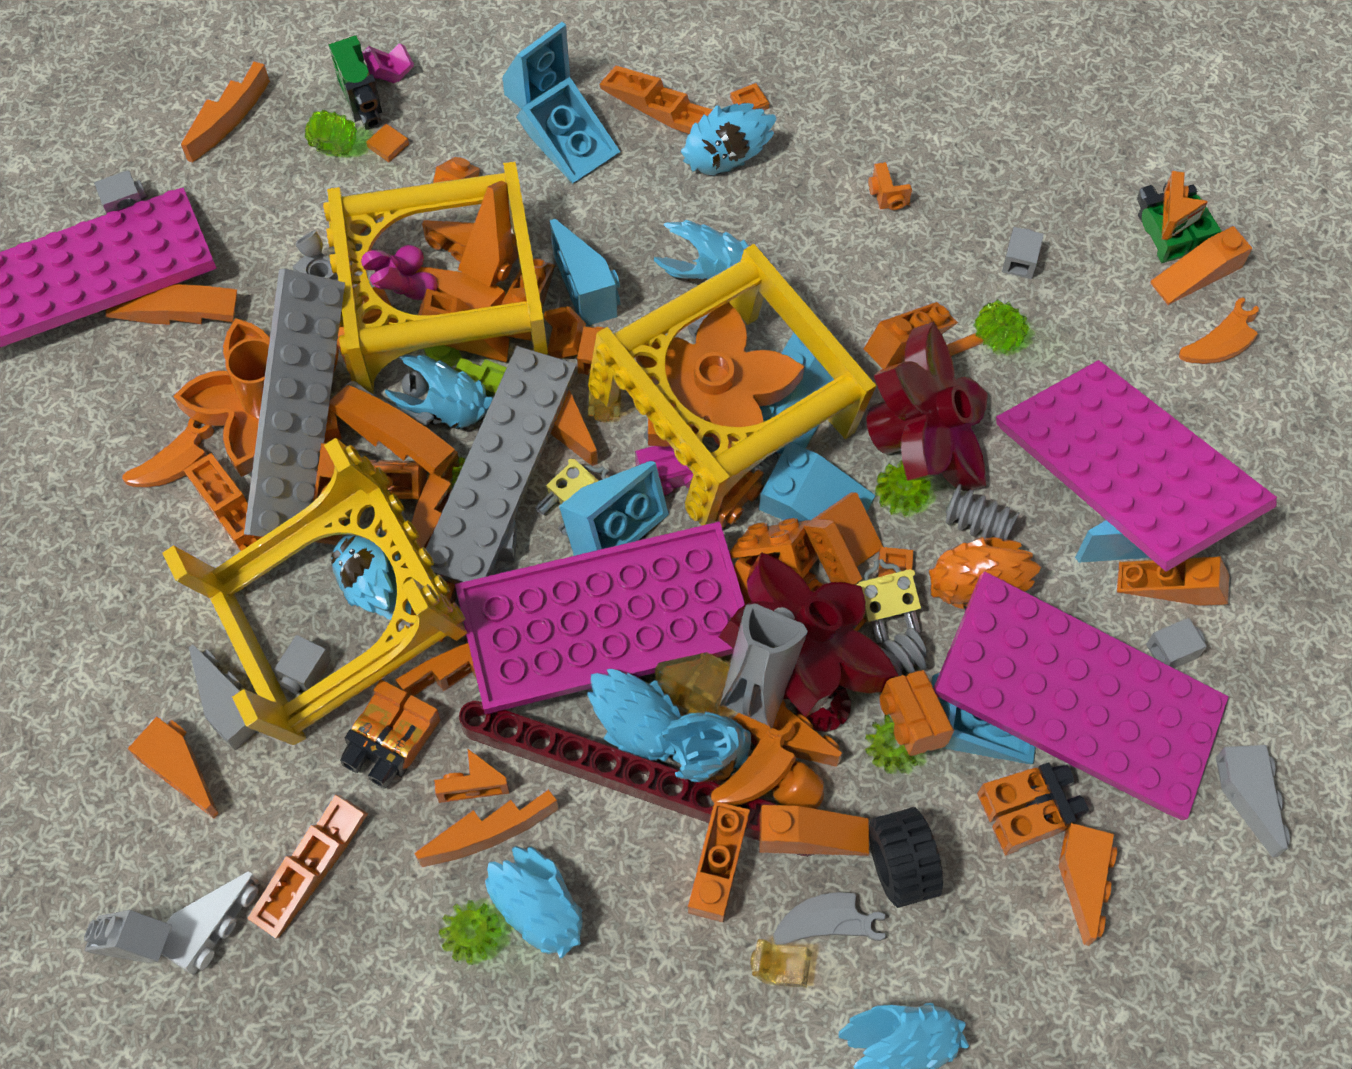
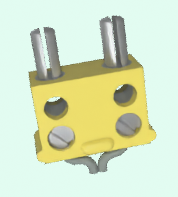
(573, 478)
(887, 595)

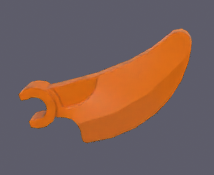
(1225, 340)
(172, 460)
(761, 770)

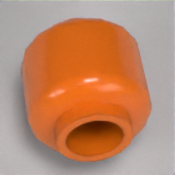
(800, 787)

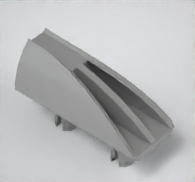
(762, 662)

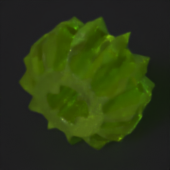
(330, 133)
(1001, 326)
(900, 498)
(883, 752)
(484, 932)

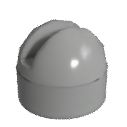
(310, 244)
(421, 383)

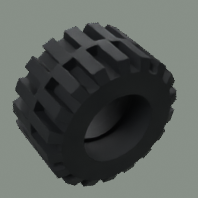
(906, 857)

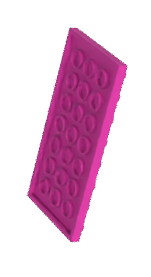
(99, 265)
(1136, 464)
(611, 608)
(1081, 696)

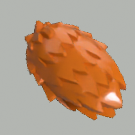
(960, 568)

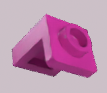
(389, 66)

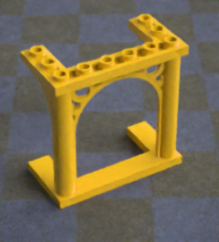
(745, 288)
(376, 344)
(350, 491)

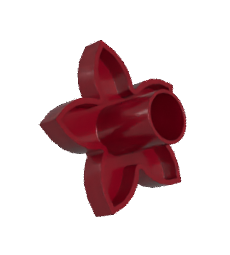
(930, 413)
(832, 648)

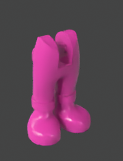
(398, 271)

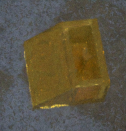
(694, 682)

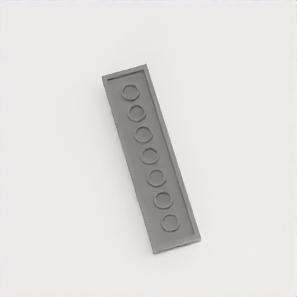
(294, 398)
(499, 466)

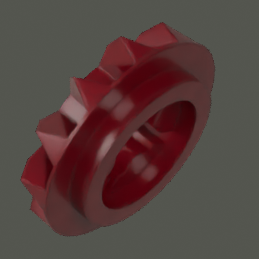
(840, 709)

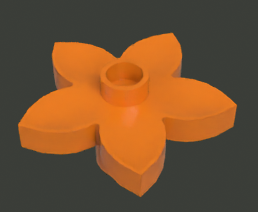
(722, 379)
(235, 395)

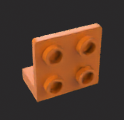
(786, 537)
(843, 538)

